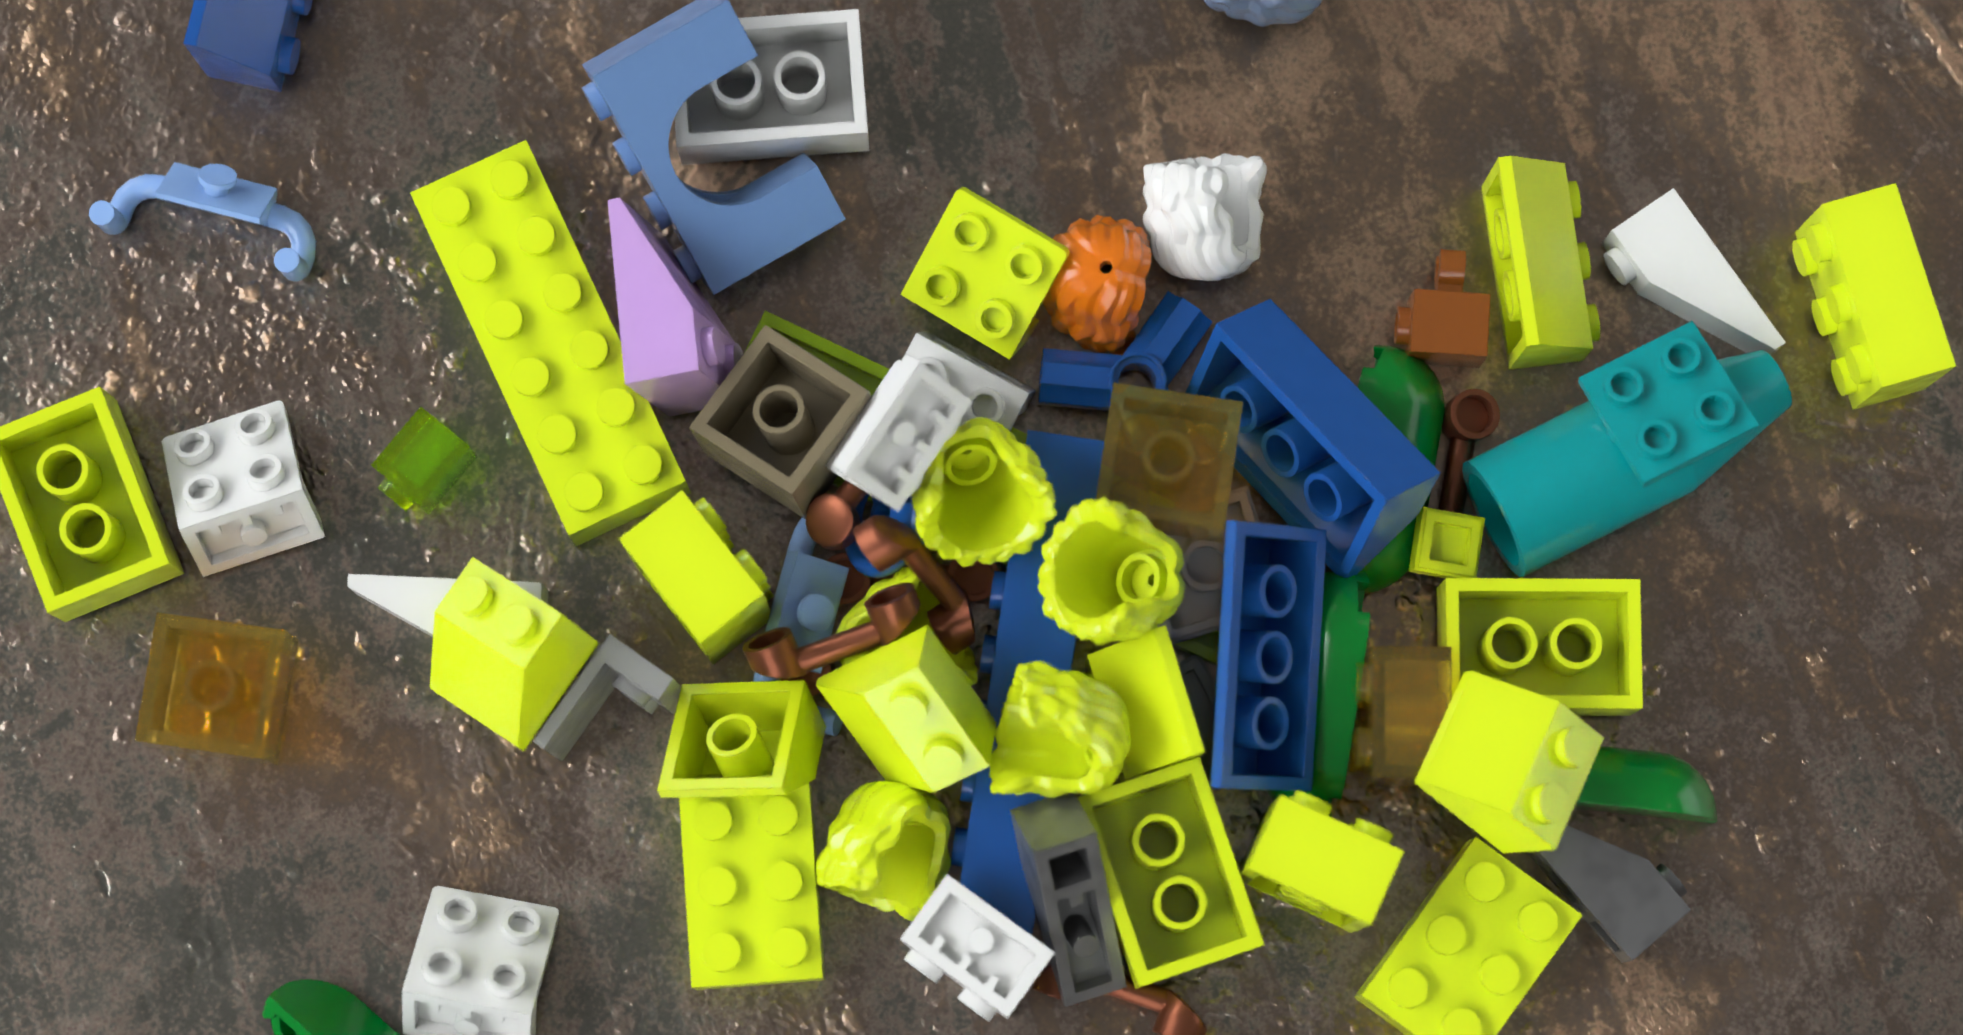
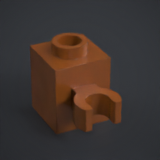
(1445, 322)

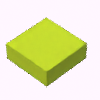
(1446, 544)

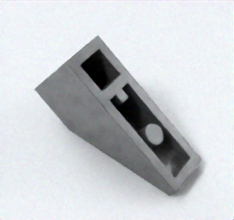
(1614, 891)
(1070, 896)

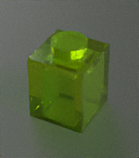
(422, 463)

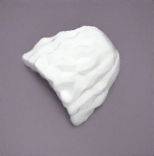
(1204, 215)

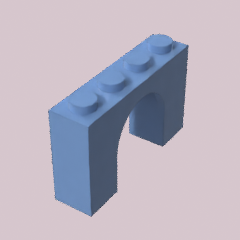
(642, 90)

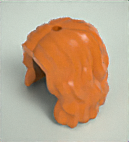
(1098, 306)

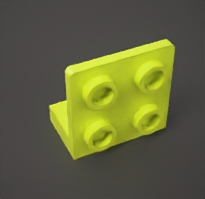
(986, 272)

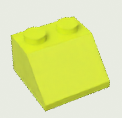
(503, 653)
(1156, 700)
(913, 712)
(742, 740)
(1509, 763)

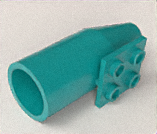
(1641, 441)

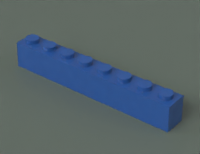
(1024, 635)

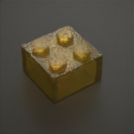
(1171, 458)
(216, 688)
(1400, 707)

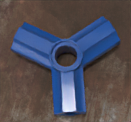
(1158, 351)

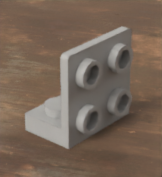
(607, 668)

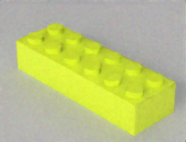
(549, 342)

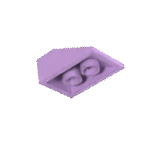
(668, 331)

